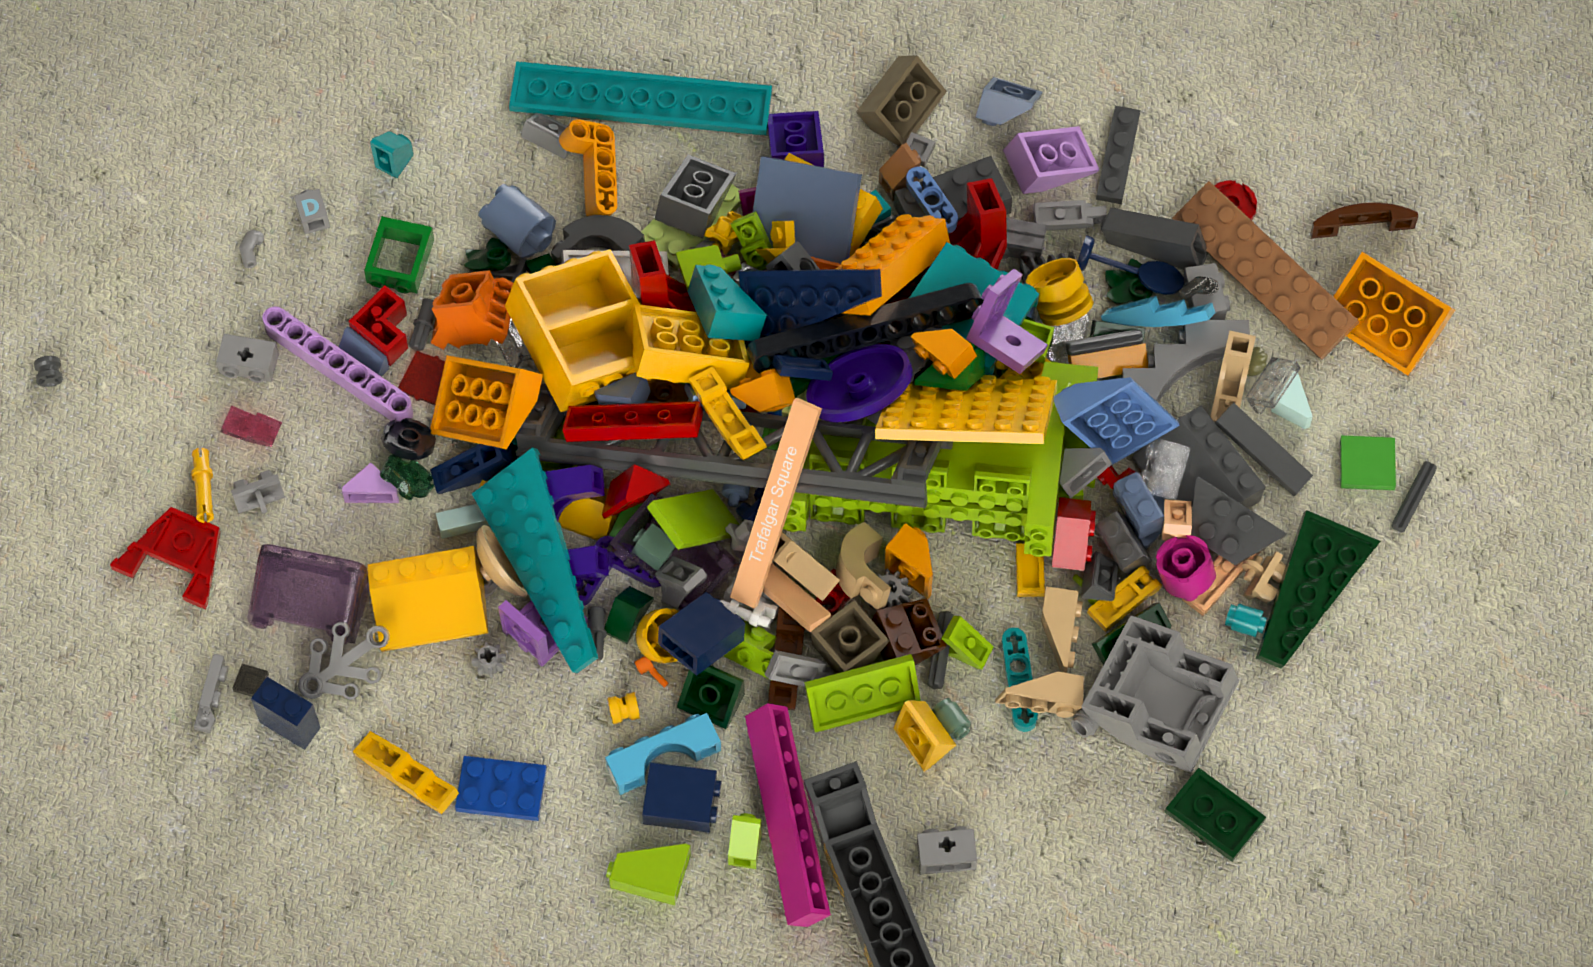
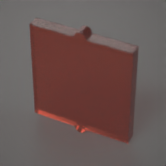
(423, 378)

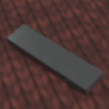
(1263, 449)

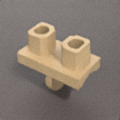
(1259, 586)

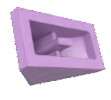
(369, 488)

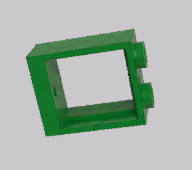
(403, 232)

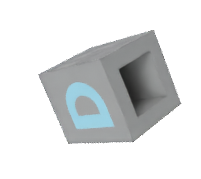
(312, 211)

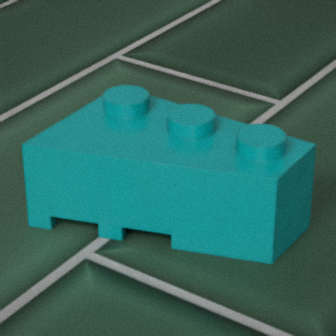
(724, 306)

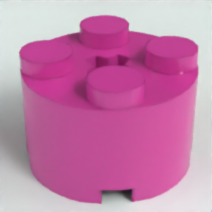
(1185, 567)

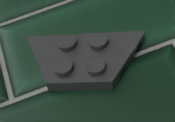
(1228, 525)

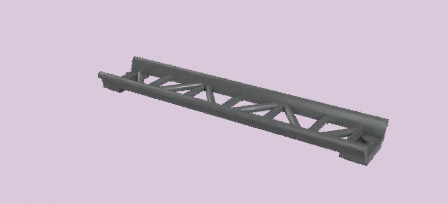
(904, 488)

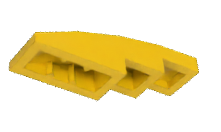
(405, 772)

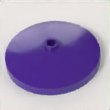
(861, 383)

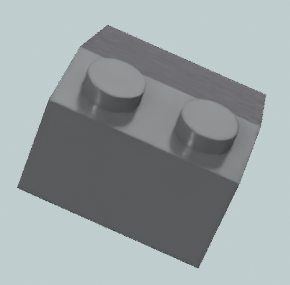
(694, 196)

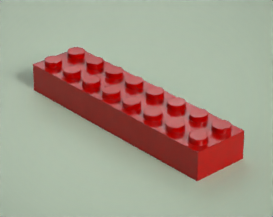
(633, 421)

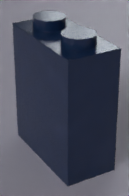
(701, 633)
(285, 713)
(681, 797)

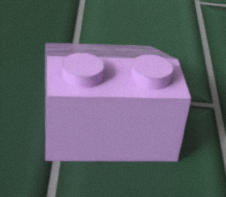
(1049, 158)

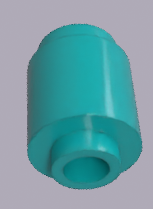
(1246, 620)

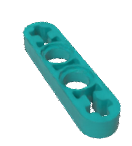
(1018, 678)

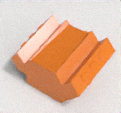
(471, 310)

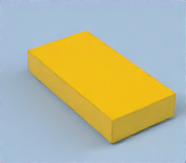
(1029, 573)

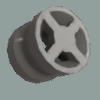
(48, 371)

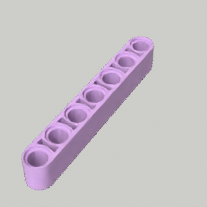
(331, 355)

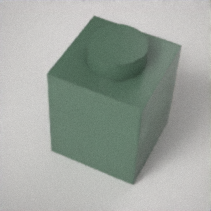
(653, 546)

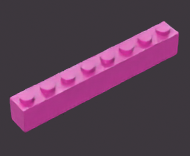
(787, 816)

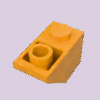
(945, 349)
(765, 393)

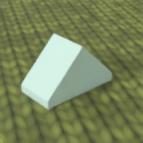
(1294, 405)

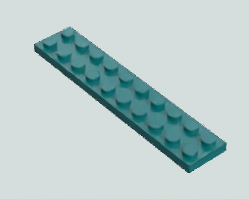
(641, 98)

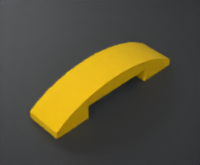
(725, 414)

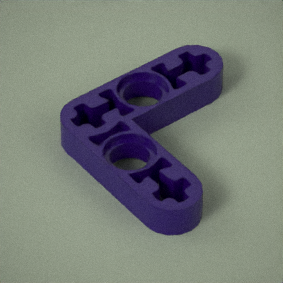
(616, 563)

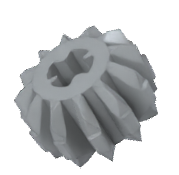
(898, 586)

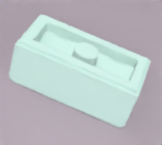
(460, 521)

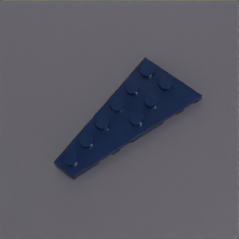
(807, 296)

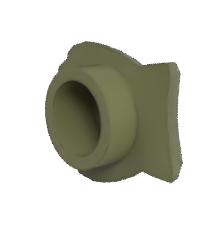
(1257, 362)

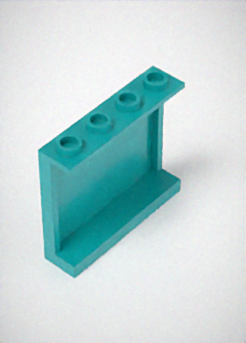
(956, 267)

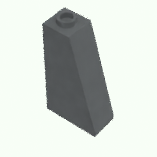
(1156, 237)

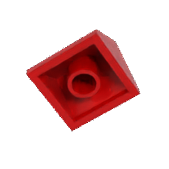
(631, 489)

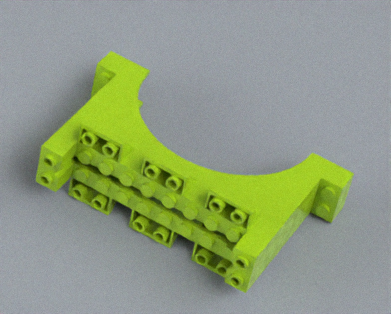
(998, 486)

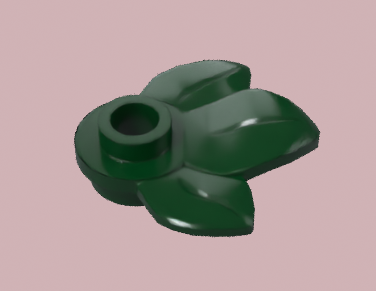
(493, 257)
(1125, 284)

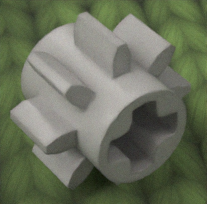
(489, 652)

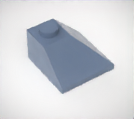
(1005, 101)

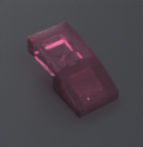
(251, 428)

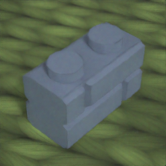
(1138, 505)

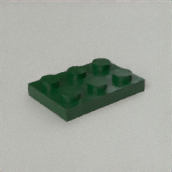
(1215, 814)

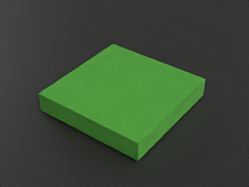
(1367, 463)

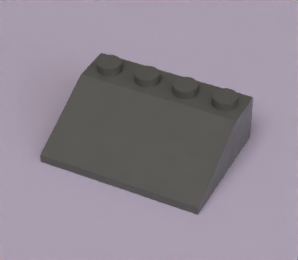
(1211, 459)

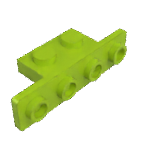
(754, 650)

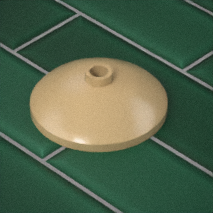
(496, 564)

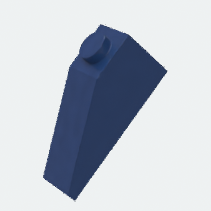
(472, 467)

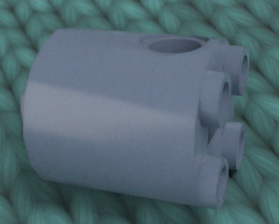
(518, 221)

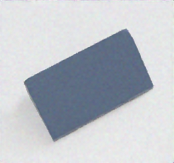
(363, 351)

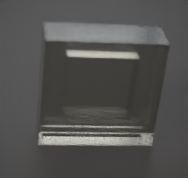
(249, 679)

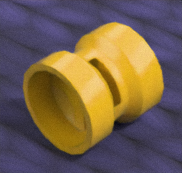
(623, 708)

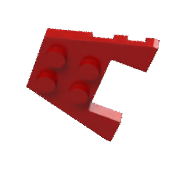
(182, 543)

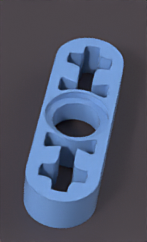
(931, 188)

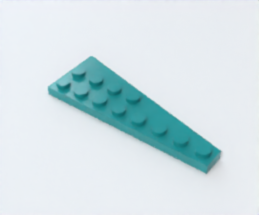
(527, 529)

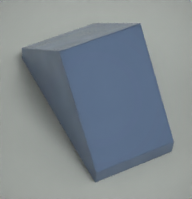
(624, 391)

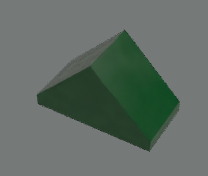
(627, 613)

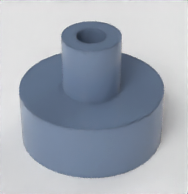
(735, 493)

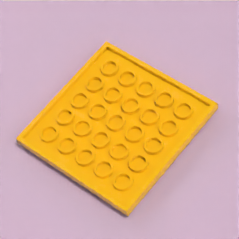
(986, 412)

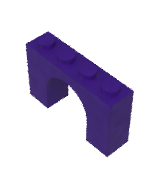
(572, 485)

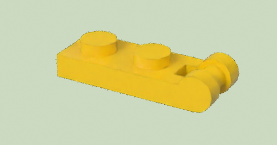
(1127, 598)

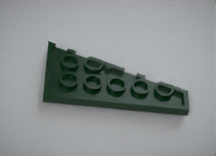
(1316, 573)

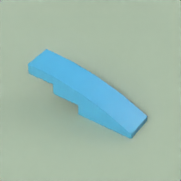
(1151, 314)

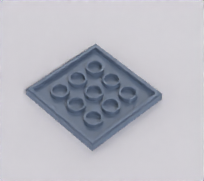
(813, 197)

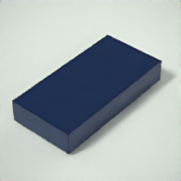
(802, 367)

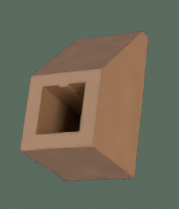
(894, 172)

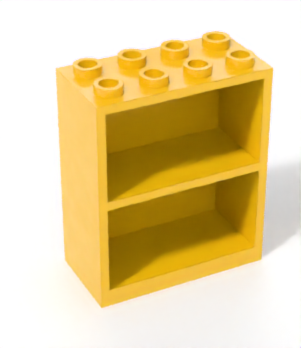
(576, 325)

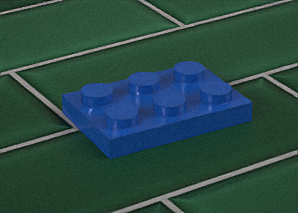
(501, 788)

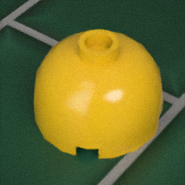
(647, 635)

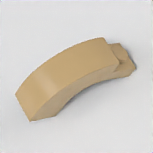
(1233, 372)
(855, 577)

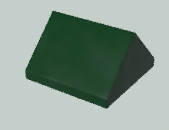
(712, 693)

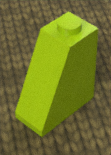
(651, 872)

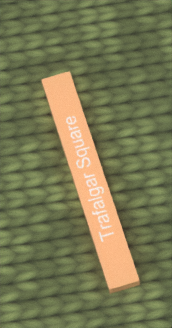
(775, 502)

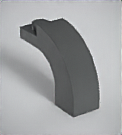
(597, 231)

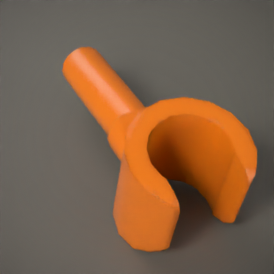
(644, 665)

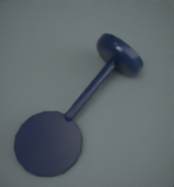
(1154, 275)

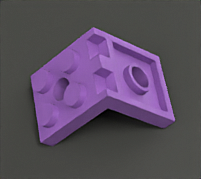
(999, 334)
(528, 631)

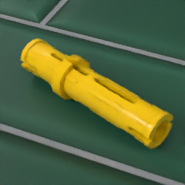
(202, 476)

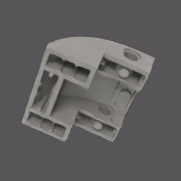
(1160, 694)

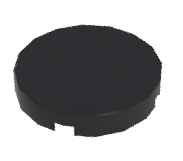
(408, 439)

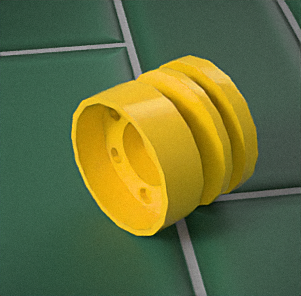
(1061, 291)

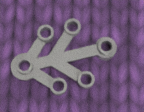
(340, 664)

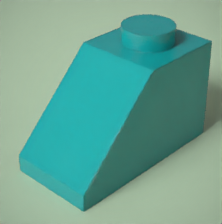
(391, 152)

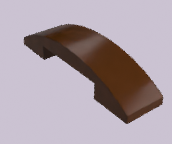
(1364, 213)
(790, 640)

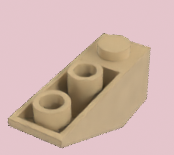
(804, 567)
(1058, 620)
(1051, 693)

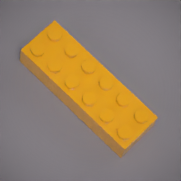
(900, 254)

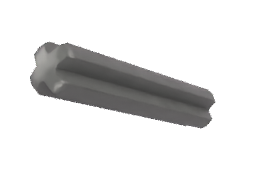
(1104, 342)
(1414, 496)
(939, 660)

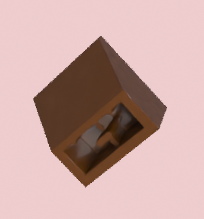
(910, 630)

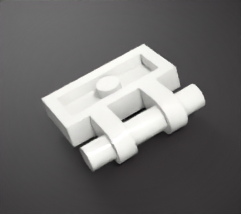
(760, 615)

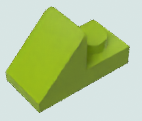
(966, 643)

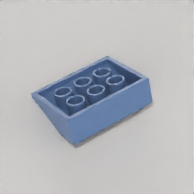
(1113, 416)

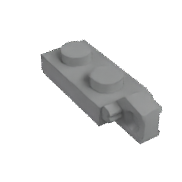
(1068, 214)
(796, 668)
(211, 696)

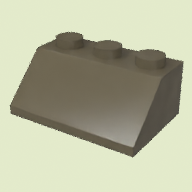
(901, 100)

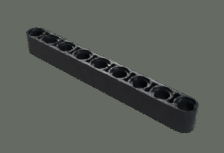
(860, 331)

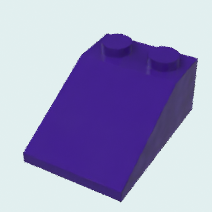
(796, 134)

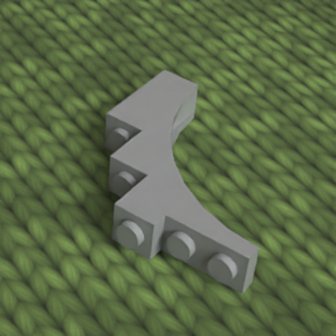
(1197, 345)

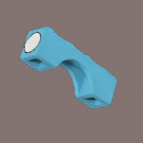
(693, 737)

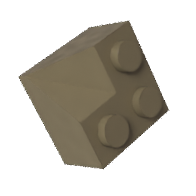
(848, 639)

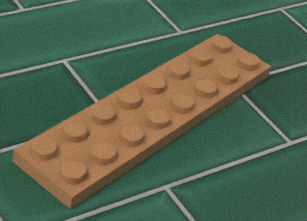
(1268, 272)

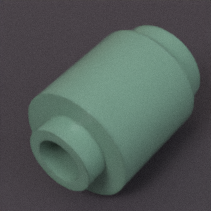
(952, 718)

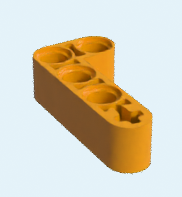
(597, 145)

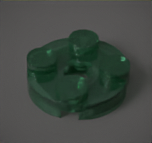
(409, 478)

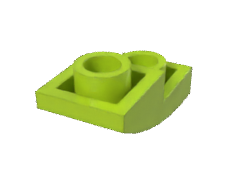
(752, 237)

